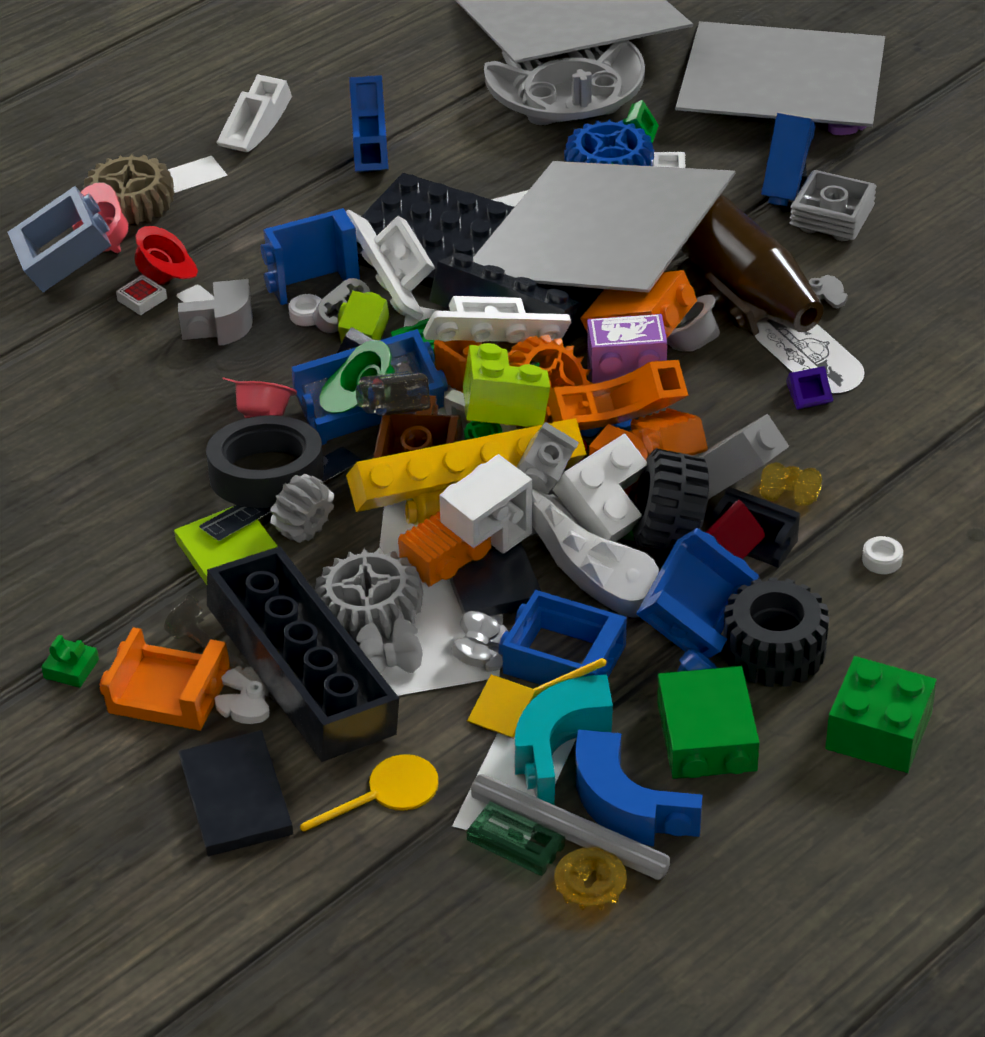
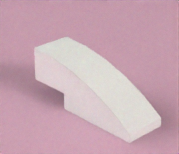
(255, 113)

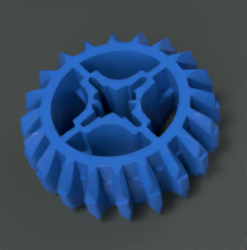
(610, 144)

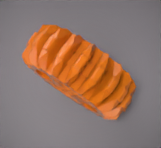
(561, 364)

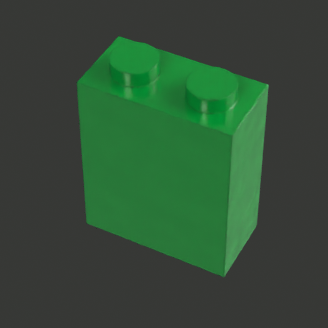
(707, 722)

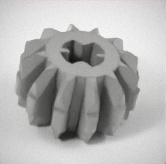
(302, 508)

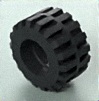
(670, 498)
(776, 631)

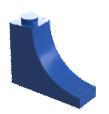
(787, 158)

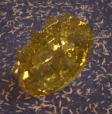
(576, 868)

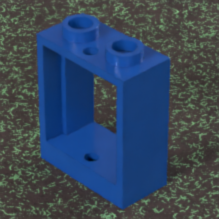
(565, 617)

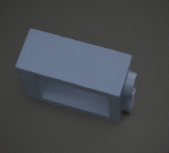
(68, 253)

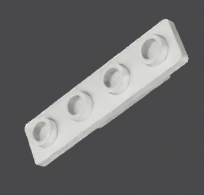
(397, 259)
(492, 320)

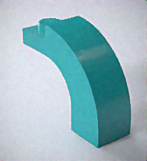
(555, 719)

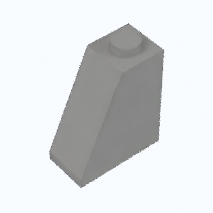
(742, 453)

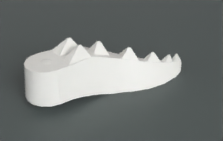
(600, 567)

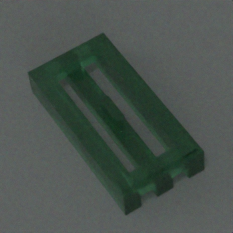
(511, 842)

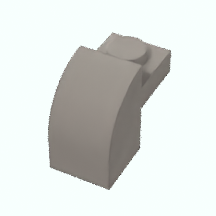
(225, 317)

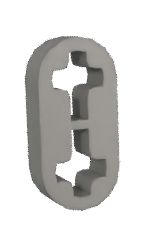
(334, 301)

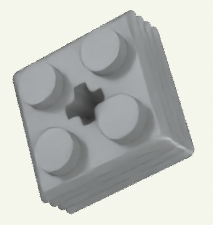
(833, 205)

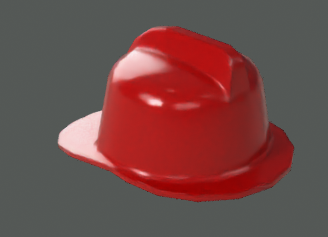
(162, 256)

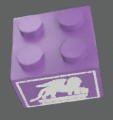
(624, 345)

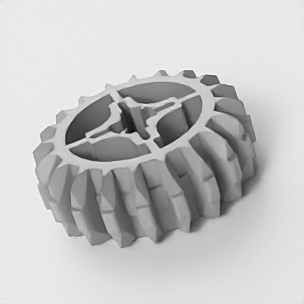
(387, 579)

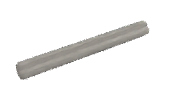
(572, 826)

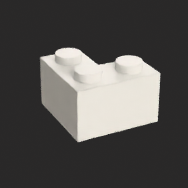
(596, 489)
(489, 503)

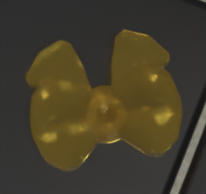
(804, 483)

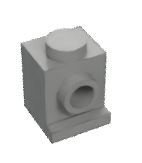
(547, 457)

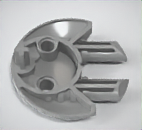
(568, 88)

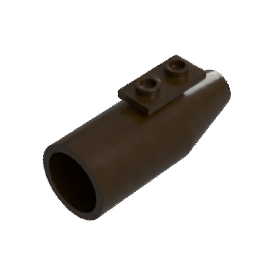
(751, 271)

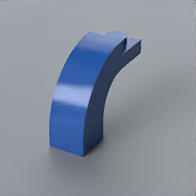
(368, 124)
(621, 803)

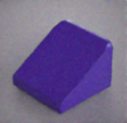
(809, 387)

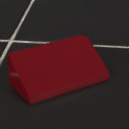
(737, 530)

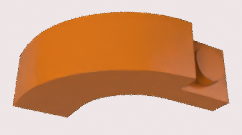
(622, 398)

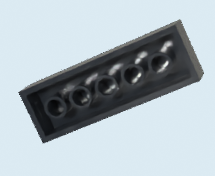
(302, 653)

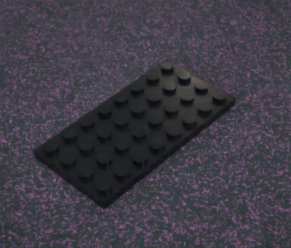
(451, 223)

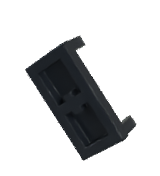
(778, 523)

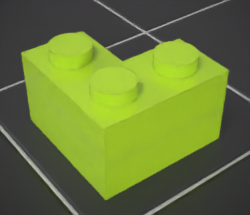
(501, 391)

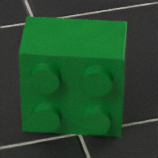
(880, 714)

